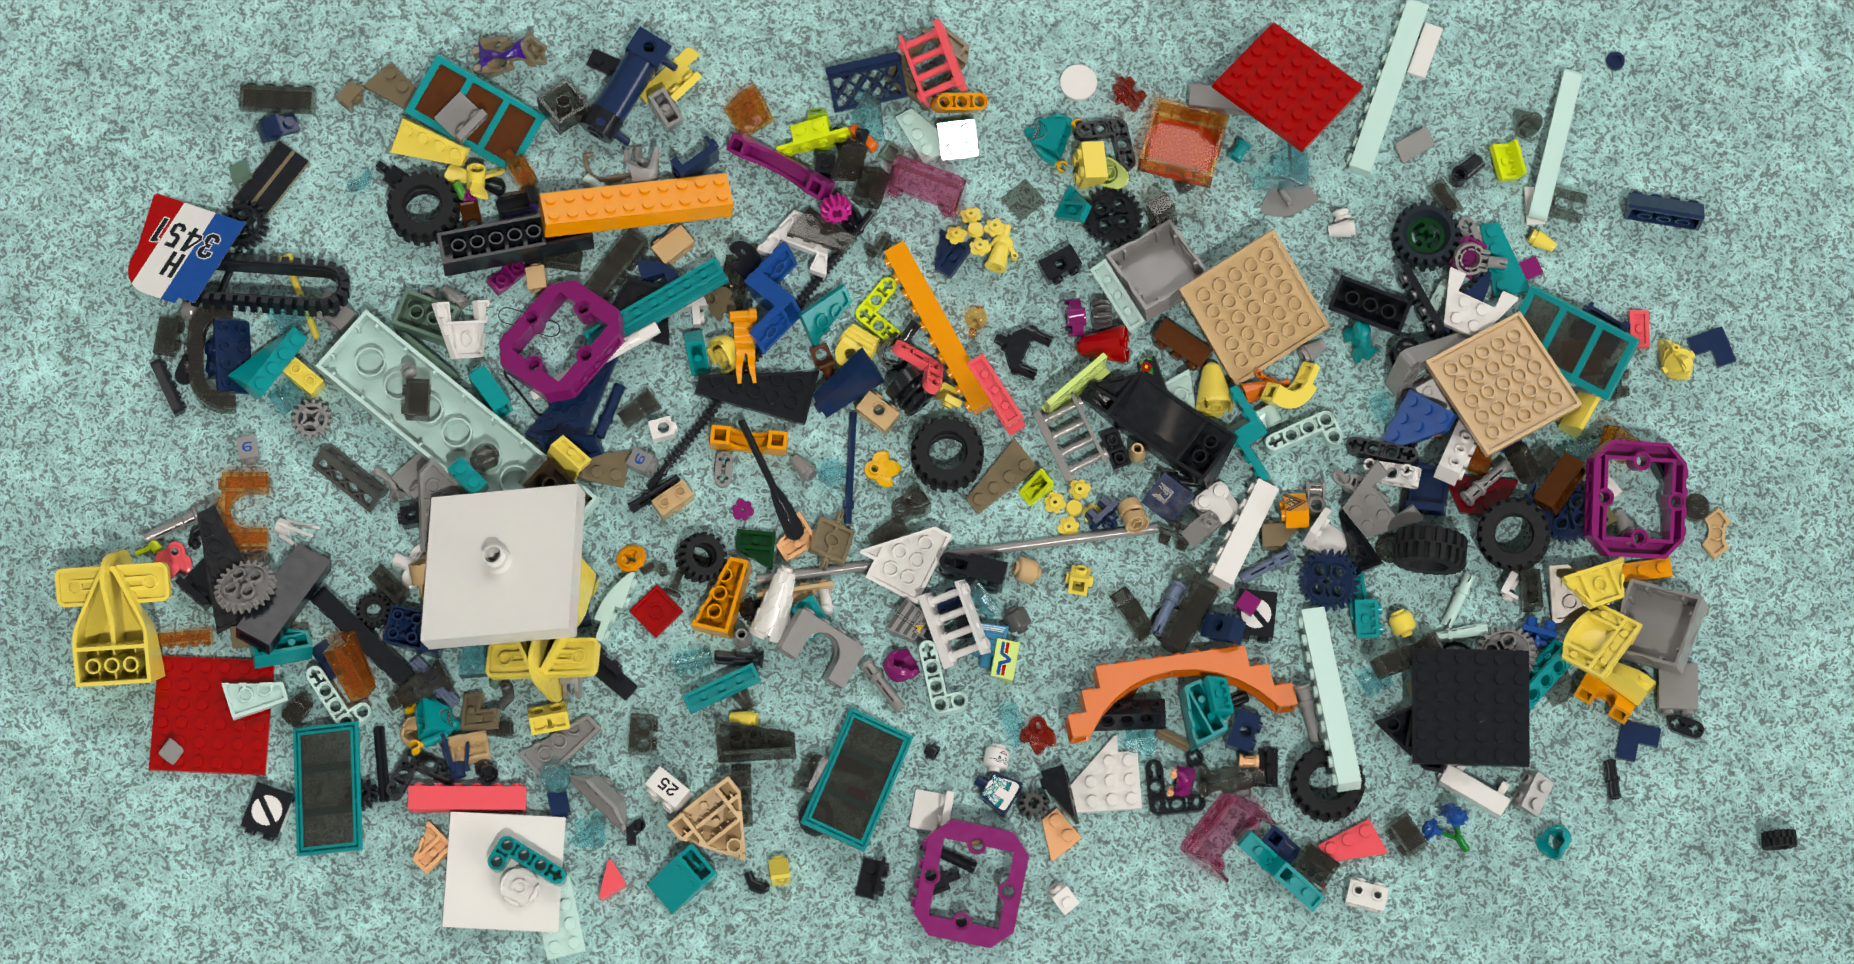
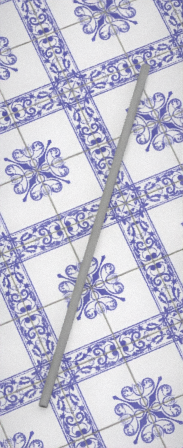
(980, 550)

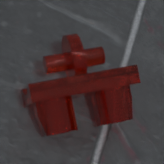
(1127, 95)

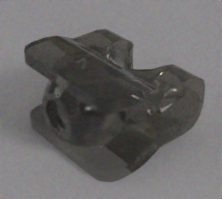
(913, 504)

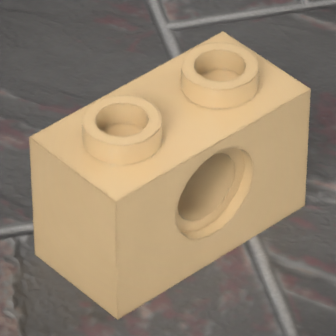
(881, 422)
(673, 500)

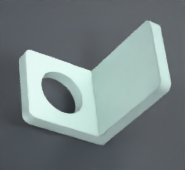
(1439, 297)

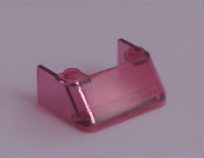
(927, 184)
(1219, 829)

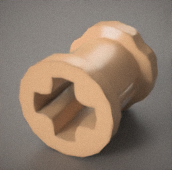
(1249, 761)

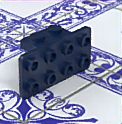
(227, 352)

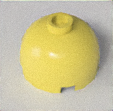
(721, 350)

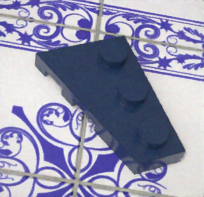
(585, 442)

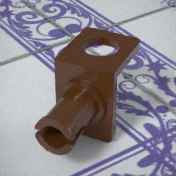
(470, 211)
(825, 365)

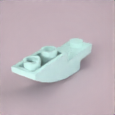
(616, 599)

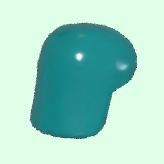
(1561, 834)

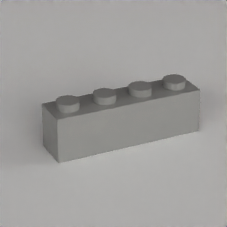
(1205, 97)

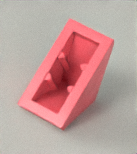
(612, 882)

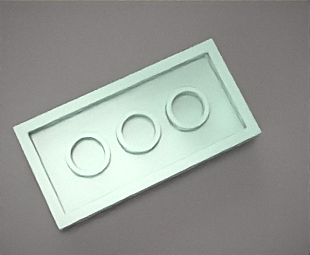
(569, 937)

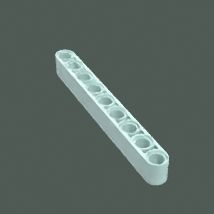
(1555, 145)

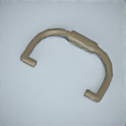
(611, 178)

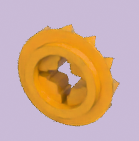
(631, 551)

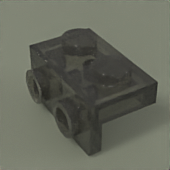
(168, 336)

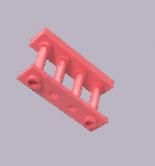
(950, 64)
(997, 394)

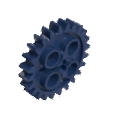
(1567, 532)
(1346, 582)

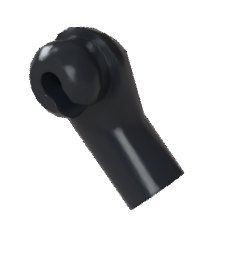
(633, 830)
(754, 885)

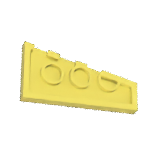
(427, 144)

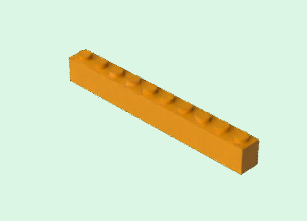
(937, 325)

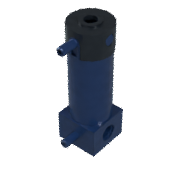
(626, 85)

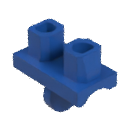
(1546, 633)

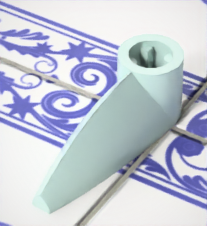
(1268, 415)

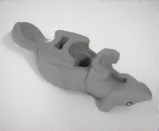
(1350, 482)

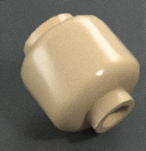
(1026, 570)

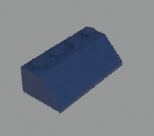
(1664, 210)

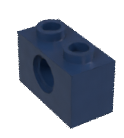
(1223, 628)
(1248, 721)

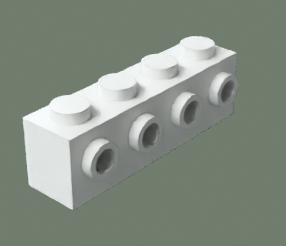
(1456, 455)

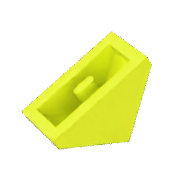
(1036, 487)

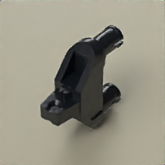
(1016, 346)

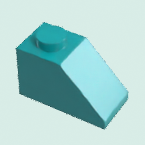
(696, 352)

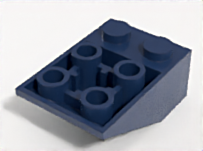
(404, 631)

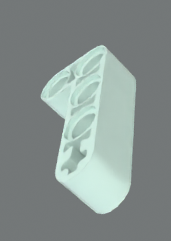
(1302, 436)
(937, 678)
(333, 698)

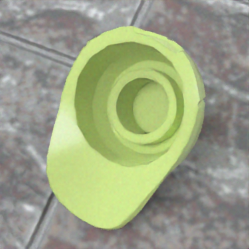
(1117, 175)

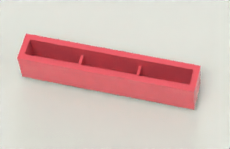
(467, 798)

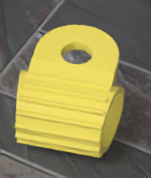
(853, 340)

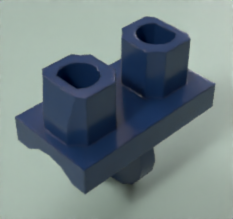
(1108, 508)

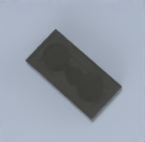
(1443, 195)

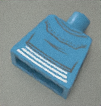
(992, 632)

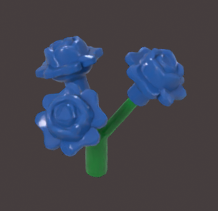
(1454, 816)

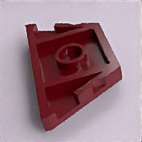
(1498, 490)

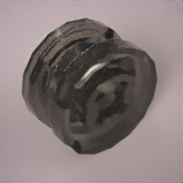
(1697, 507)

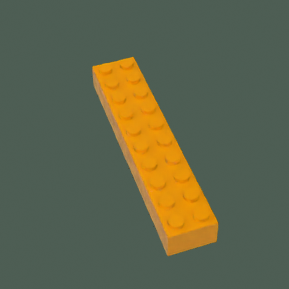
(635, 205)

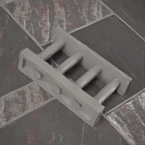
(1061, 453)

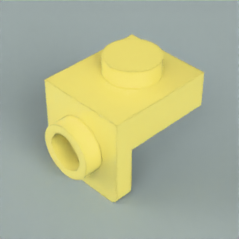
(947, 396)

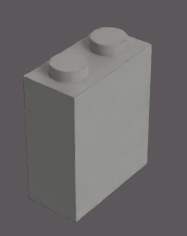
(1677, 691)

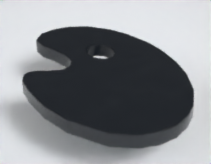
(746, 263)

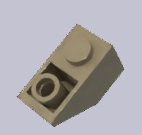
(1275, 535)

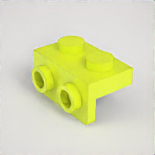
(1508, 161)

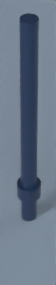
(848, 503)

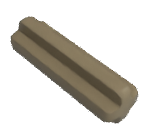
(1173, 739)

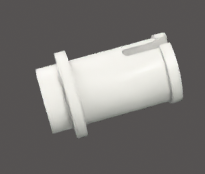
(826, 601)

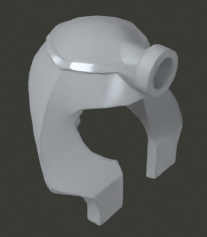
(649, 167)

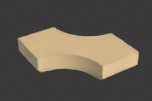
(1716, 525)

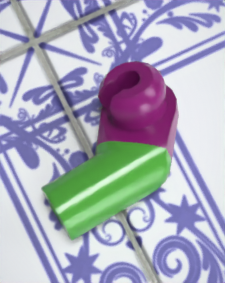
(463, 194)

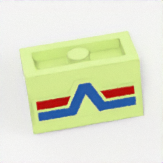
(1004, 659)

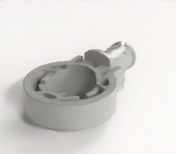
(1488, 261)

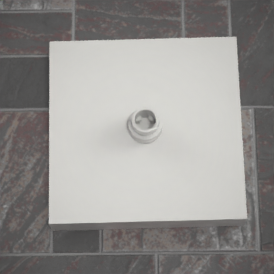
(503, 567)

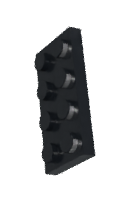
(1425, 310)

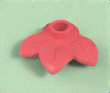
(176, 563)

